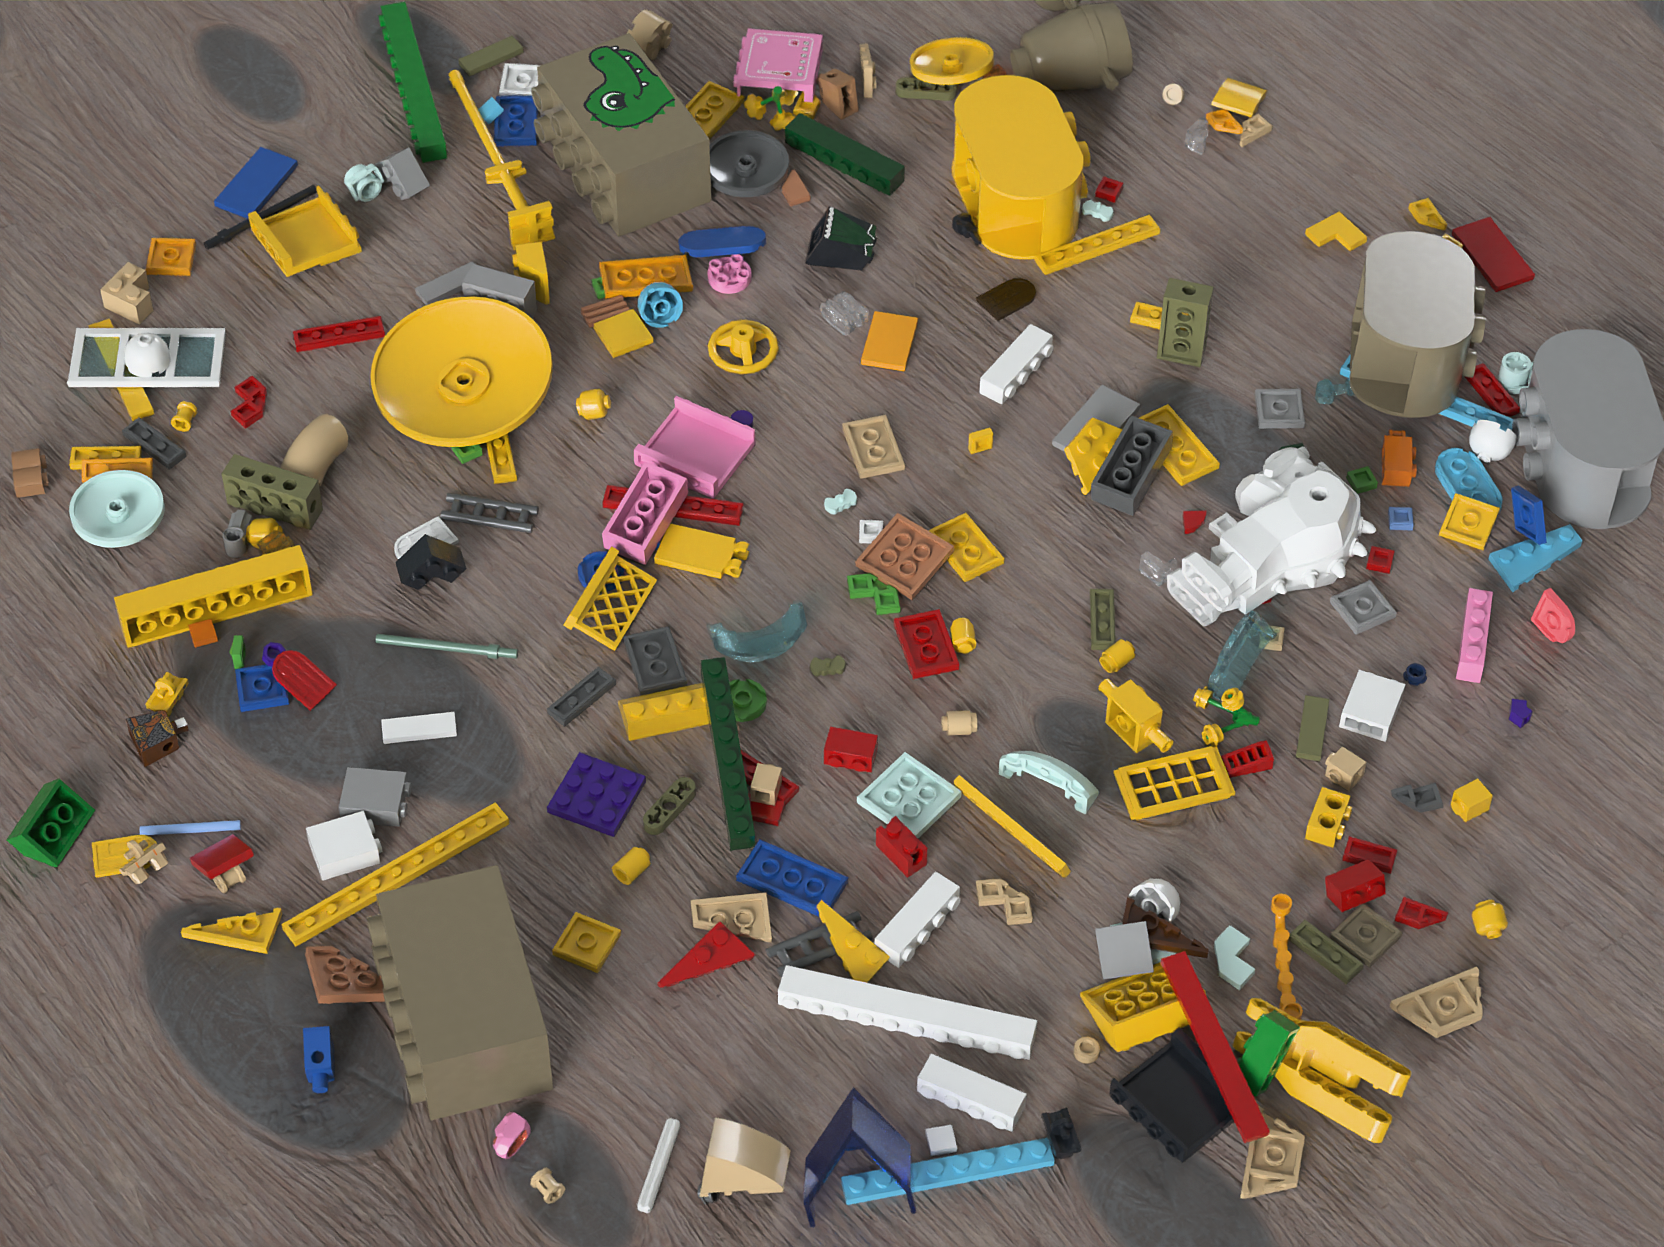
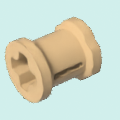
(229, 879)
(547, 1185)

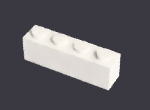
(1016, 364)
(918, 919)
(971, 1093)

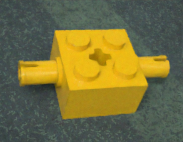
(1134, 716)

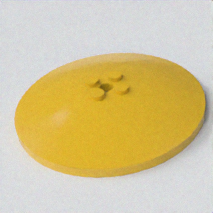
(453, 341)

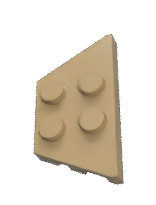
(1444, 1004)
(1273, 1160)

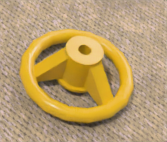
(742, 339)

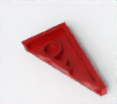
(713, 952)

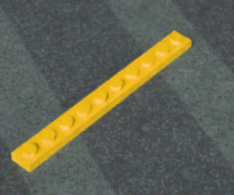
(395, 874)

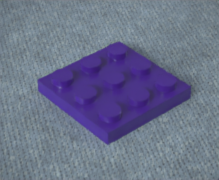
(596, 794)

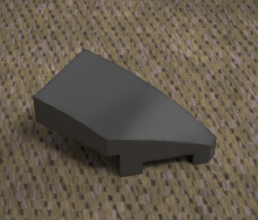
(1419, 799)

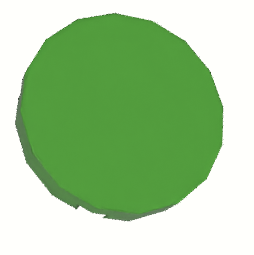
(748, 699)

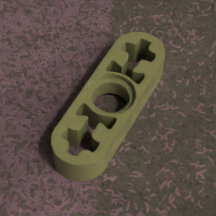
(933, 94)
(667, 816)

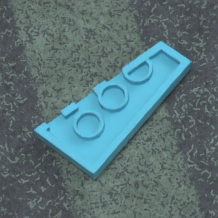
(1525, 559)

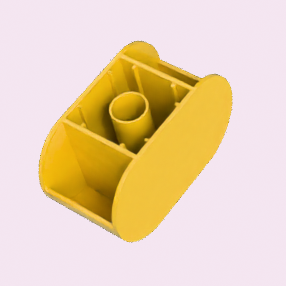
(1018, 165)

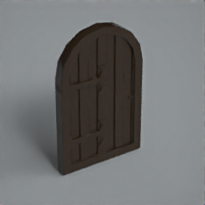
(1007, 297)

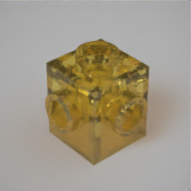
(274, 542)

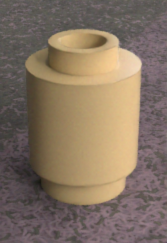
(959, 722)

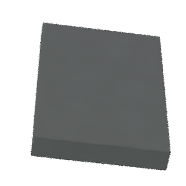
(655, 661)

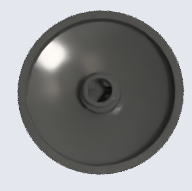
(747, 163)

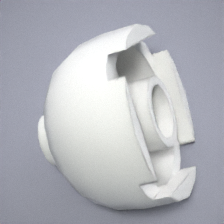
(146, 355)
(1490, 441)
(1158, 897)

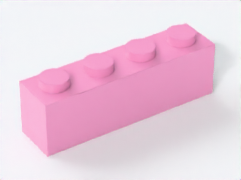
(1474, 635)

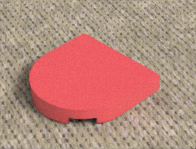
(1554, 618)

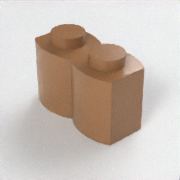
(29, 473)

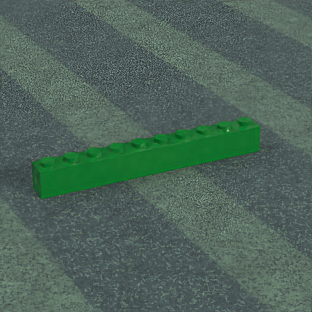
(413, 82)

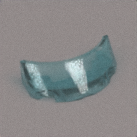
(762, 643)
(1240, 653)

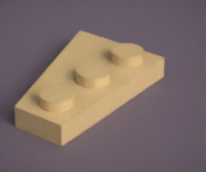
(741, 914)

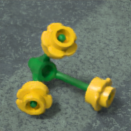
(1232, 702)

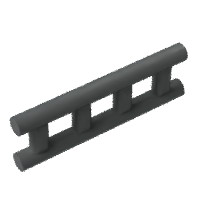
(481, 503)
(804, 941)

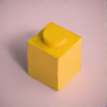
(1471, 800)

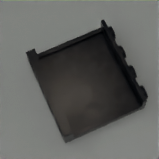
(1175, 1097)

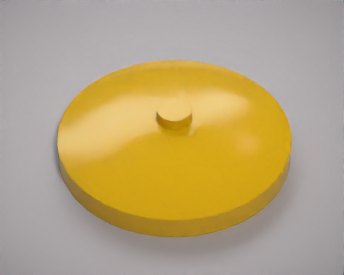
(952, 61)

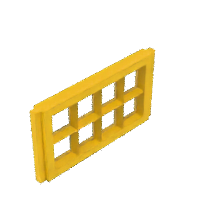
(1217, 768)

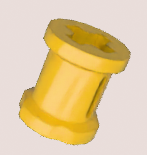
(183, 418)

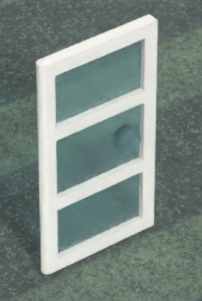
(194, 357)

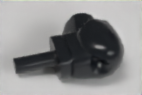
(965, 226)

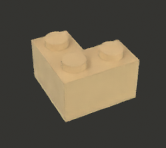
(128, 294)

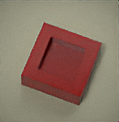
(1109, 189)
(1380, 559)

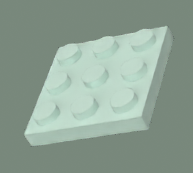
(910, 794)

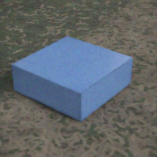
(1400, 518)

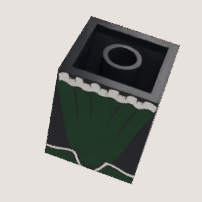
(841, 241)

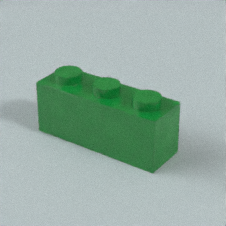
(1266, 1050)

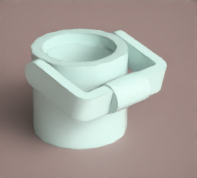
(363, 182)
(1515, 372)

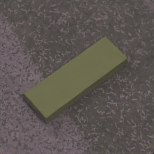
(490, 56)
(1102, 618)
(1312, 728)
(1325, 952)

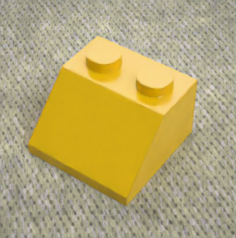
(532, 266)

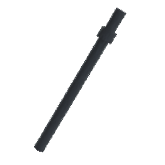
(226, 235)

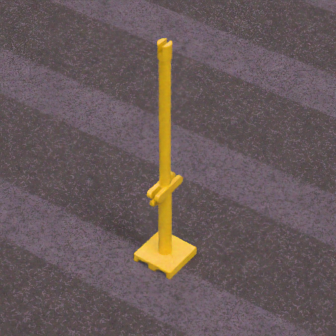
(527, 222)

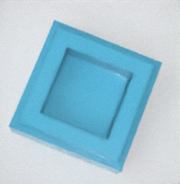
(490, 110)

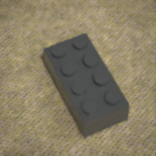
(1131, 465)

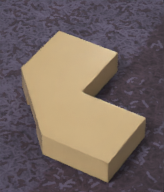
(998, 892)

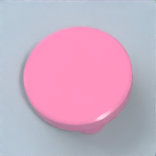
(729, 274)

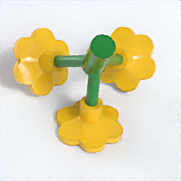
(757, 106)

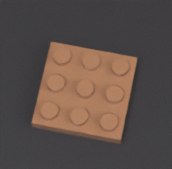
(905, 556)

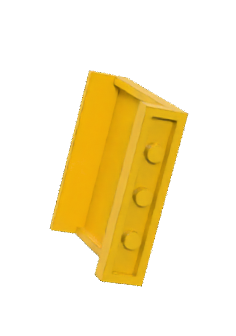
(305, 234)

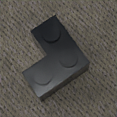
(428, 559)

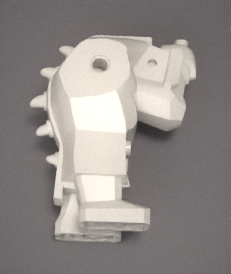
(1295, 539)

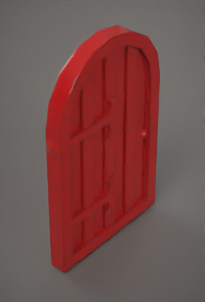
(302, 678)

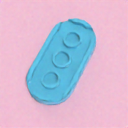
(1466, 476)

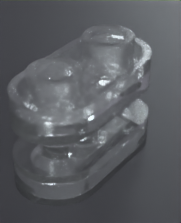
(844, 313)

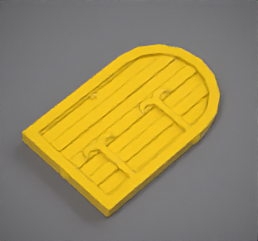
(109, 854)

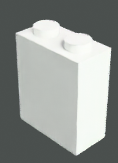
(1372, 705)
(344, 845)

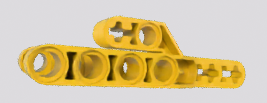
(1340, 1059)

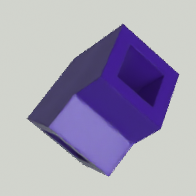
(1519, 712)

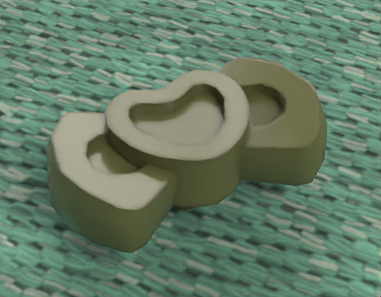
(827, 666)

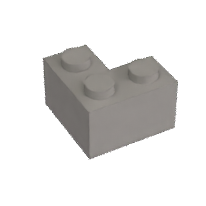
(403, 172)

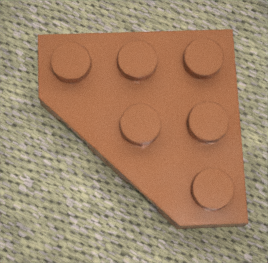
(342, 979)

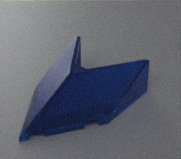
(854, 1128)

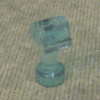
(1327, 391)

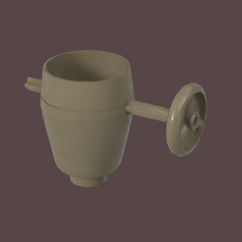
(1077, 48)

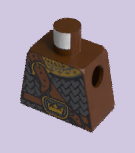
(155, 735)

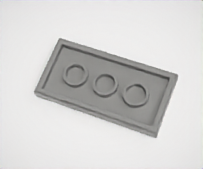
(1102, 405)

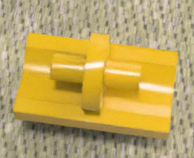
(167, 693)

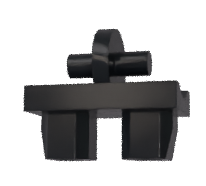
(1061, 1133)

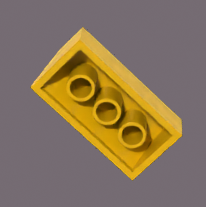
(664, 711)

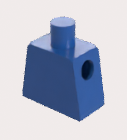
(319, 1057)

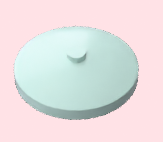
(116, 508)

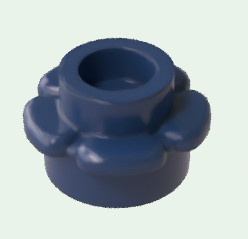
(1415, 670)

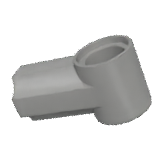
(235, 535)

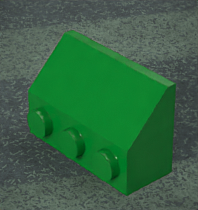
(51, 823)

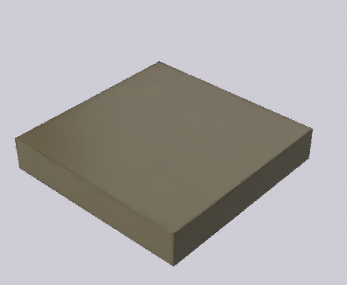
(1366, 935)

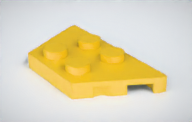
(1089, 450)

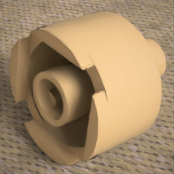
(651, 32)

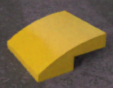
(1239, 97)

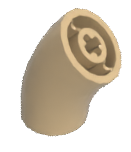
(316, 447)

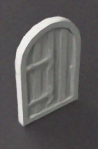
(434, 528)

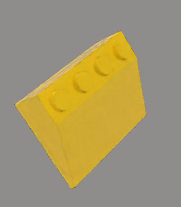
(1135, 1008)

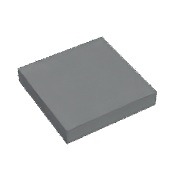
(1279, 408)
(1363, 607)
(1124, 950)

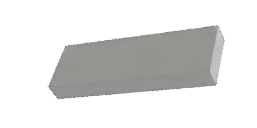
(443, 286)

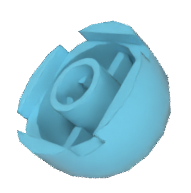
(659, 304)

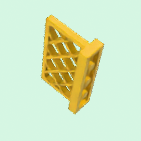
(592, 592)

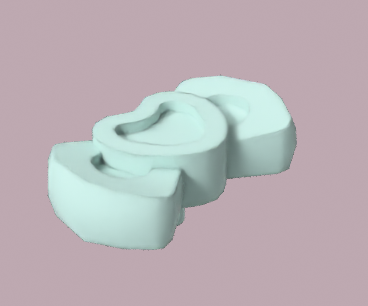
(1097, 210)
(840, 502)

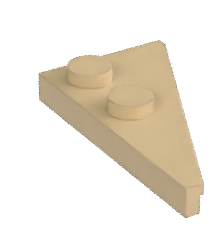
(868, 70)

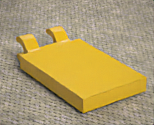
(701, 552)

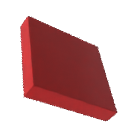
(221, 856)

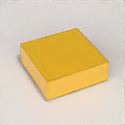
(980, 440)

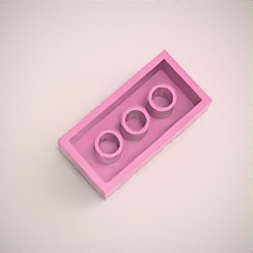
(645, 513)

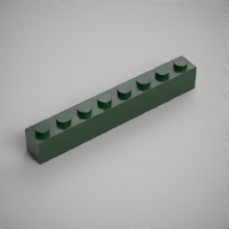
(727, 754)

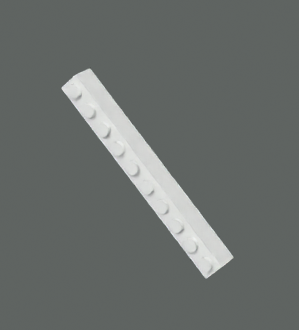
(907, 1012)

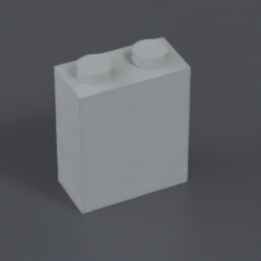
(376, 793)

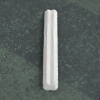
(658, 1165)

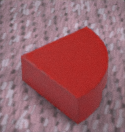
(1193, 520)

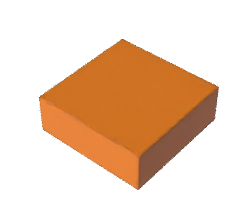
(202, 633)

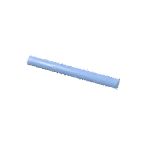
(190, 828)

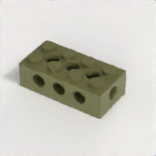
(1180, 345)
(272, 491)

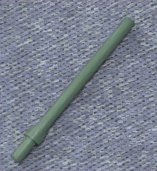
(492, 651)

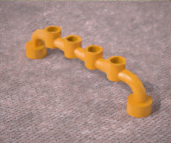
(1281, 906)

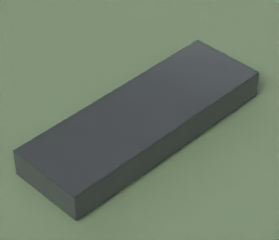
(154, 443)
(581, 696)

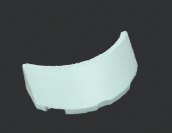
(1052, 771)

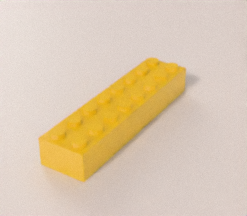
(213, 595)

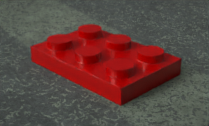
(926, 644)

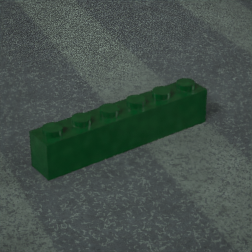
(844, 154)

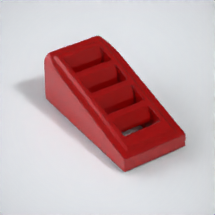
(1254, 750)

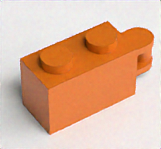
(1398, 459)

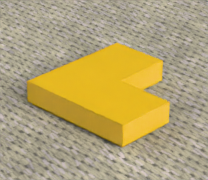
(1338, 228)

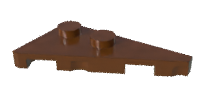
(1162, 933)

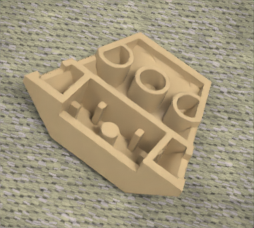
(743, 1161)

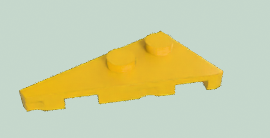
(242, 932)
(857, 952)

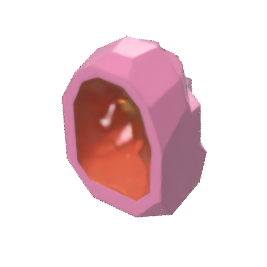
(510, 1135)

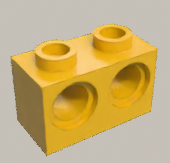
(1325, 816)

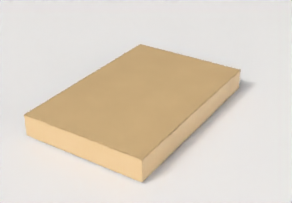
(873, 446)

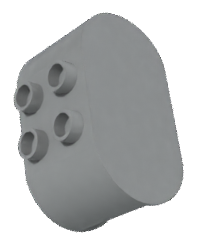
(1590, 429)

